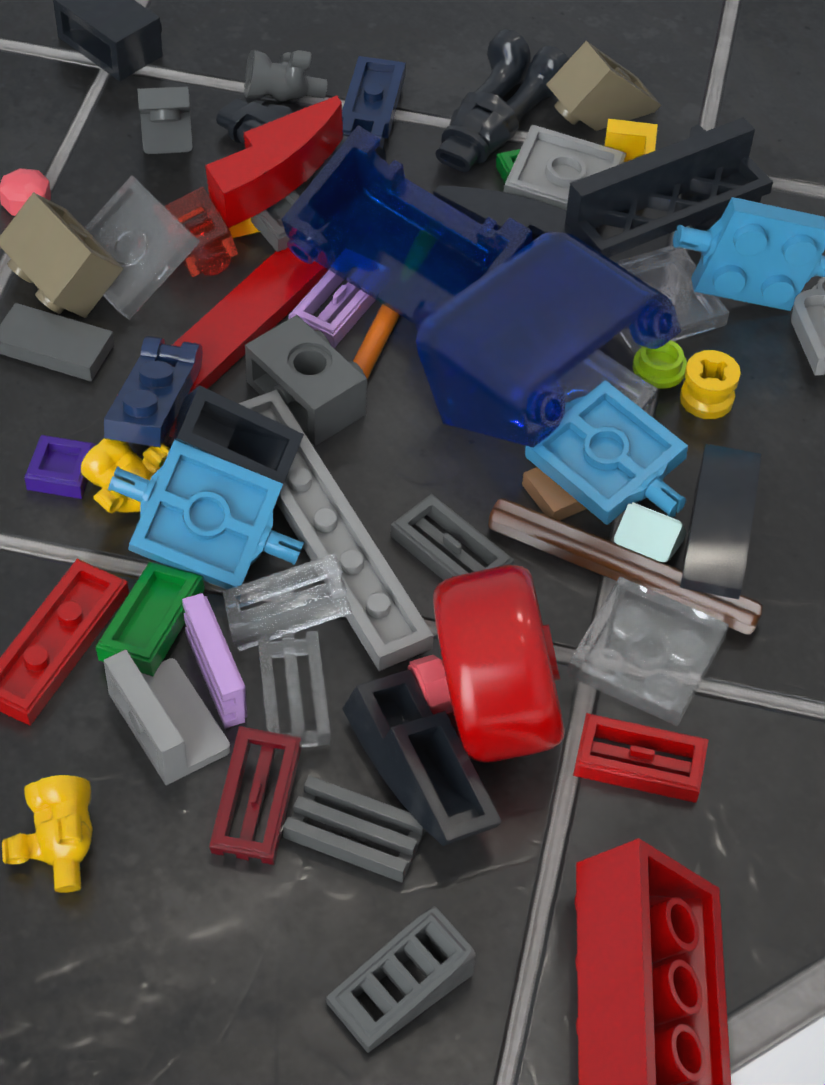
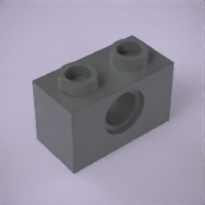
(310, 377)

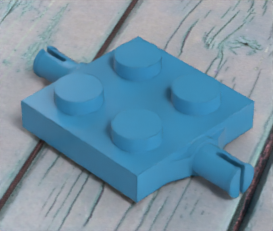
(757, 253)
(611, 455)
(205, 516)

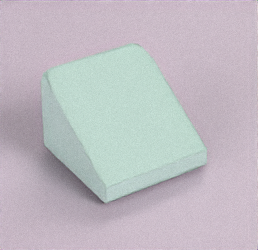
(649, 533)

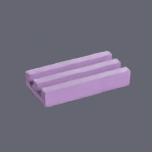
(340, 314)
(215, 660)

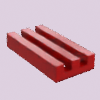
(640, 766)

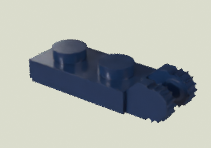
(373, 96)

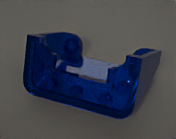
(392, 234)
(523, 326)

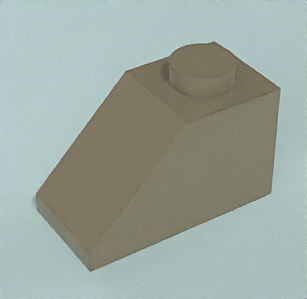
(598, 88)

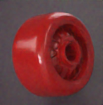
(498, 663)

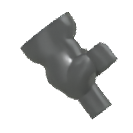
(282, 80)

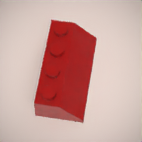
(649, 972)

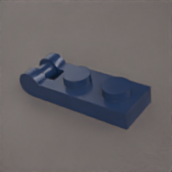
(153, 392)

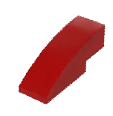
(274, 161)

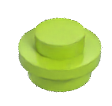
(661, 366)

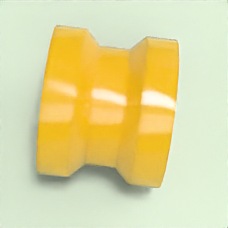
(710, 384)

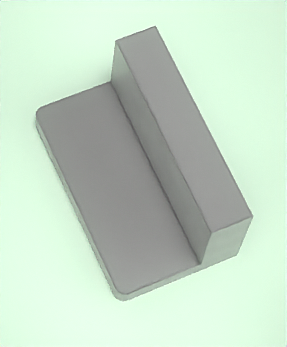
(165, 716)

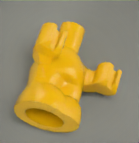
(102, 462)
(61, 829)

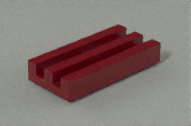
(245, 846)

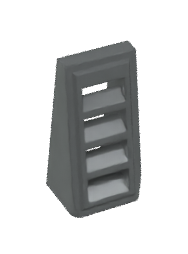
(428, 929)

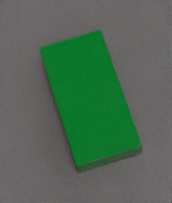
(150, 616)

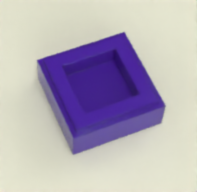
(57, 467)

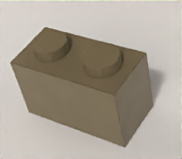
(58, 257)

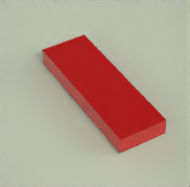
(57, 638)

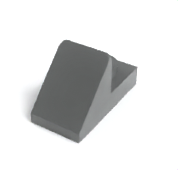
(165, 120)

